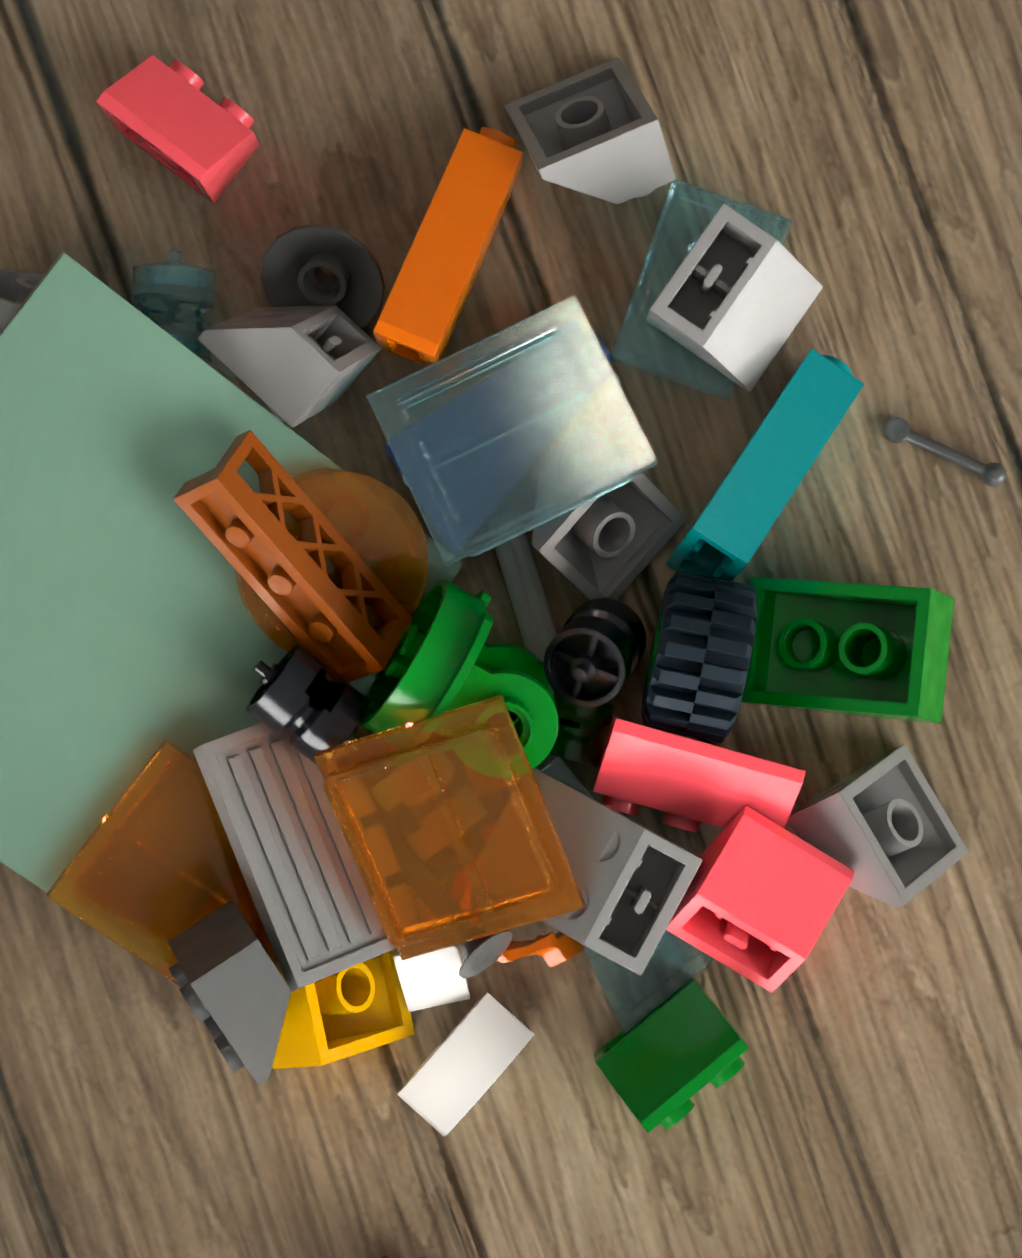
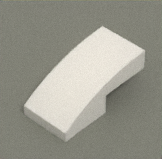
(465, 1064)

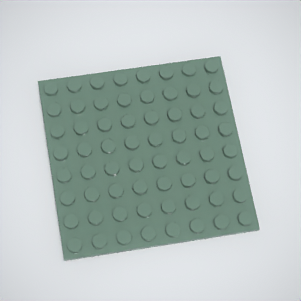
(109, 594)

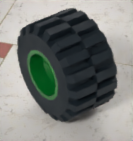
(699, 656)

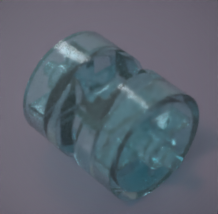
(176, 299)

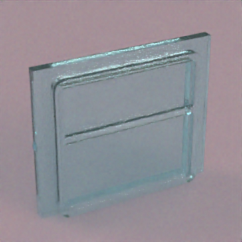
(512, 431)

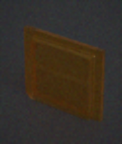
(449, 828)
(157, 864)

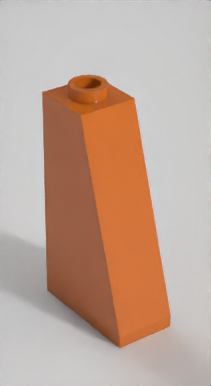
(449, 247)

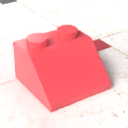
(181, 125)

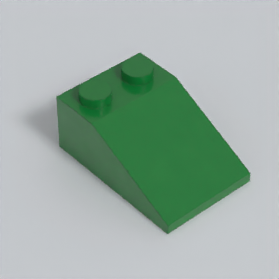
(850, 649)

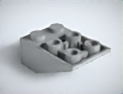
(624, 874)

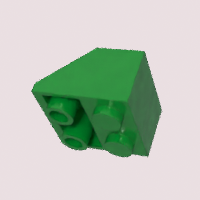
(672, 1056)

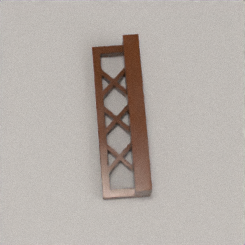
(293, 573)

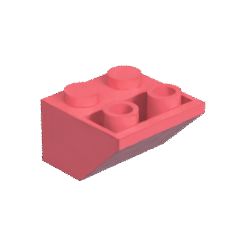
(760, 899)

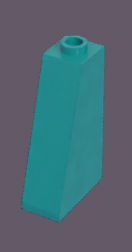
(767, 469)

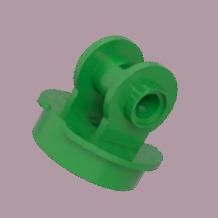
(449, 665)

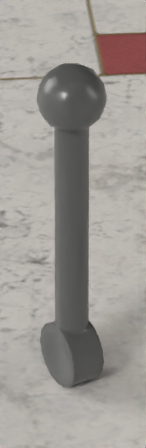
(898, 430)

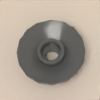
(295, 275)

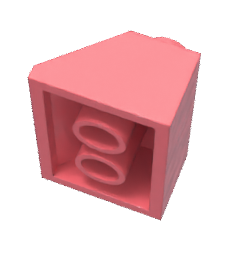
(690, 778)

